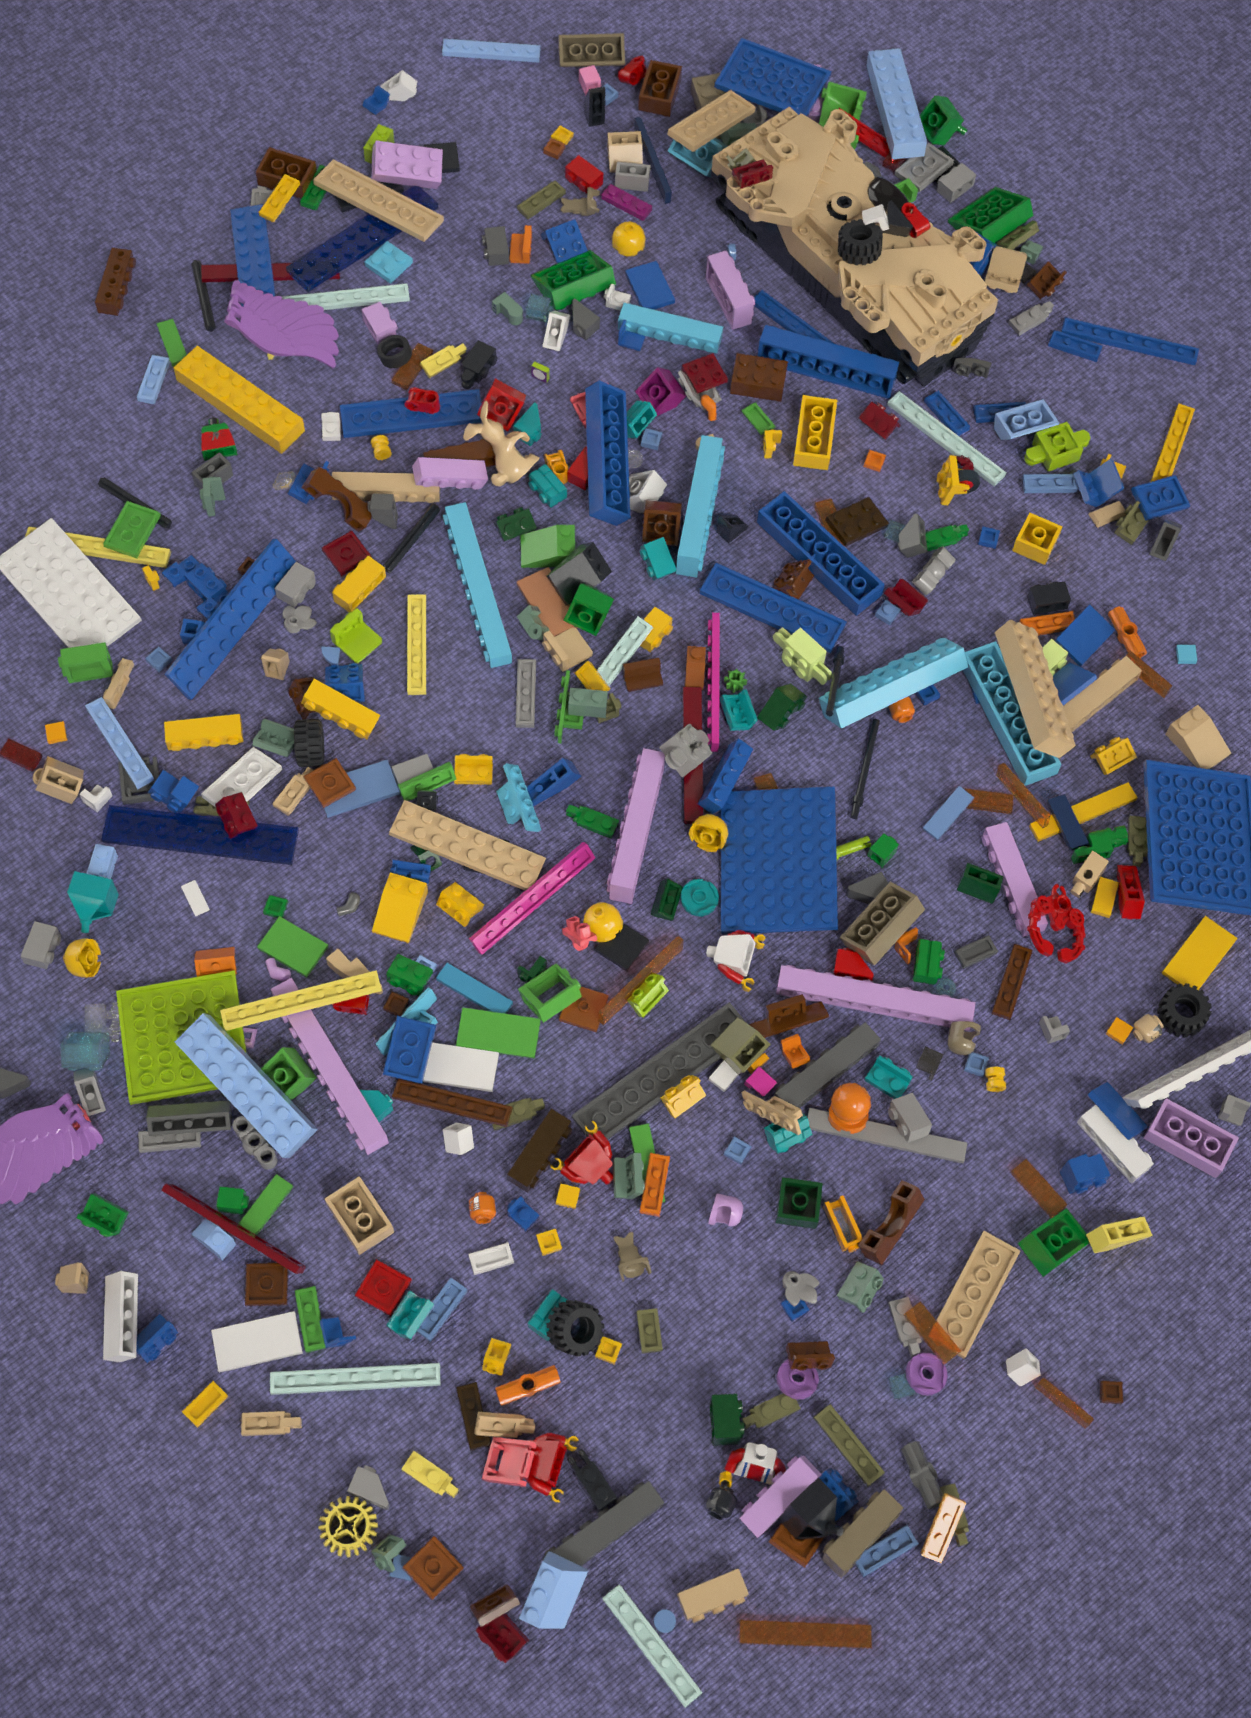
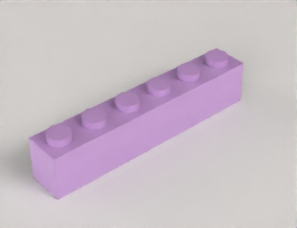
(1016, 881)

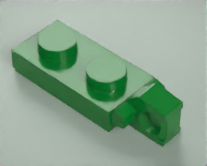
(945, 536)
(593, 820)

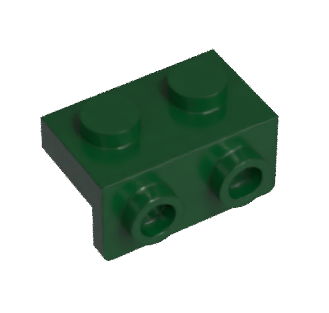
(515, 524)

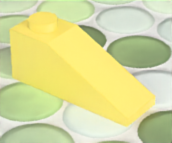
(1118, 1234)

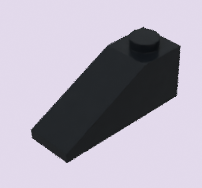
(595, 106)

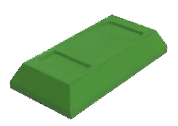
(758, 418)

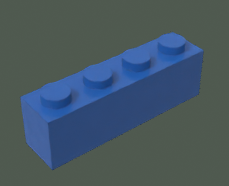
(725, 776)

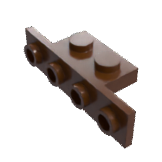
(789, 1015)

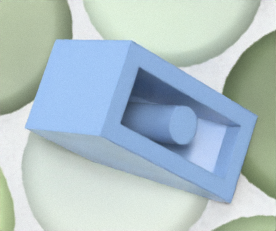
(214, 1238)

